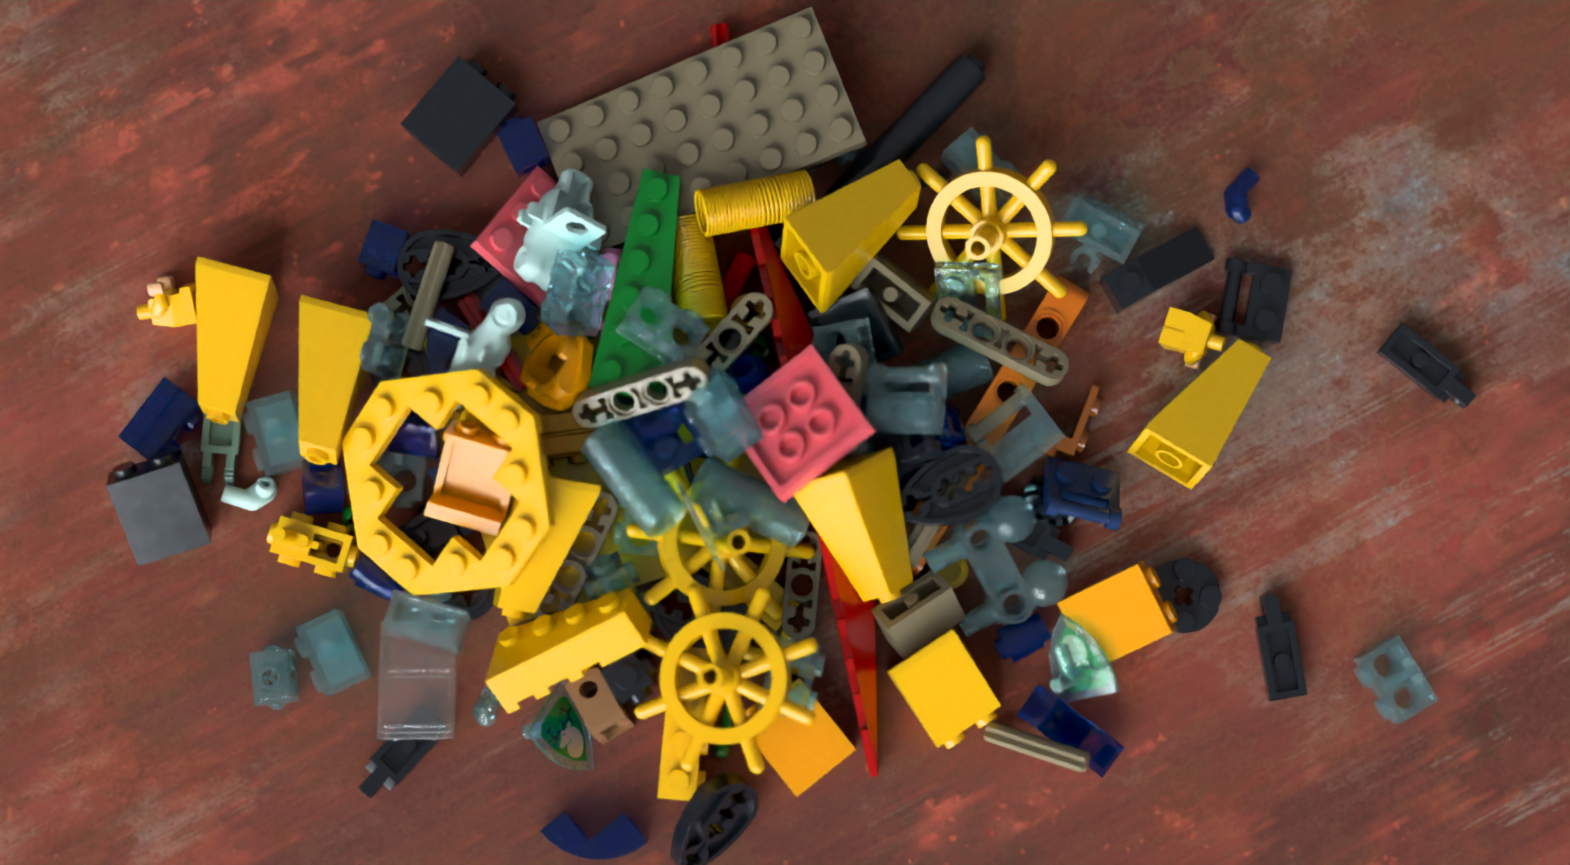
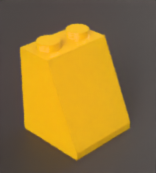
(945, 689)

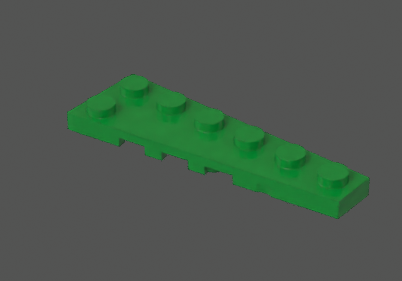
(647, 262)

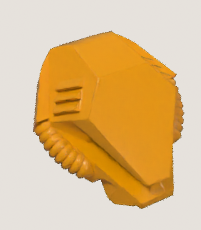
(569, 372)

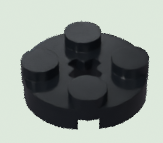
(1205, 593)

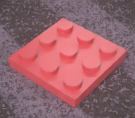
(804, 423)

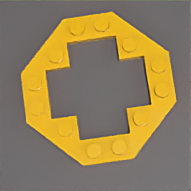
(521, 473)

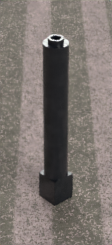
(916, 122)

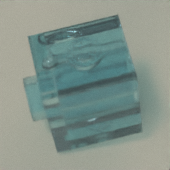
(284, 666)

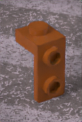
(1079, 436)

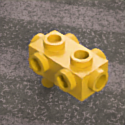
(299, 541)

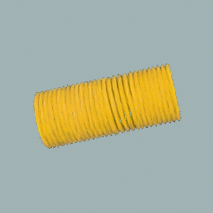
(748, 206)
(698, 270)

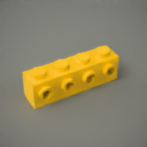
(673, 780)

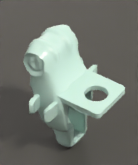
(557, 223)
(489, 342)

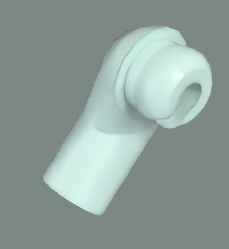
(252, 497)

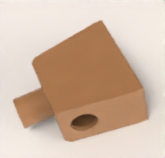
(603, 712)

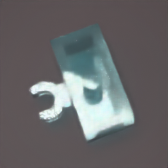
(1107, 232)
(722, 417)
(276, 432)
(427, 620)
(332, 653)

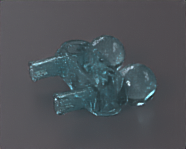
(1040, 584)

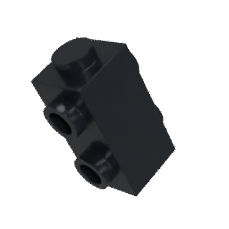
(630, 677)

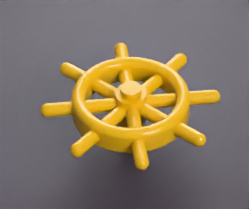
(992, 228)
(728, 548)
(726, 679)

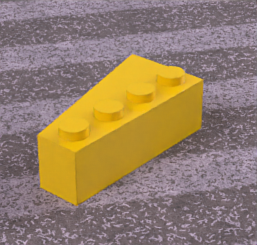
(565, 646)

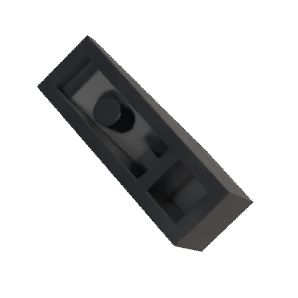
(1156, 270)

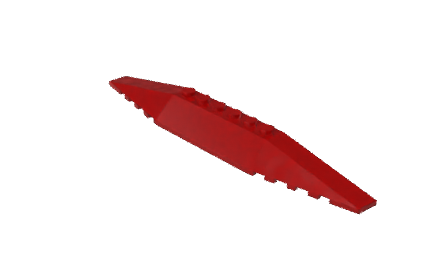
(852, 615)

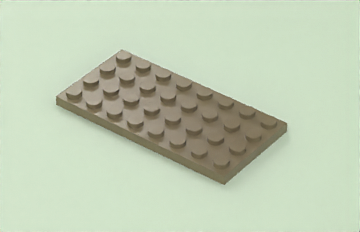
(713, 120)

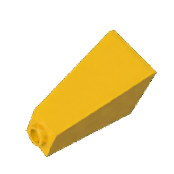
(842, 232)
(232, 328)
(328, 375)
(1196, 424)
(571, 504)
(862, 522)

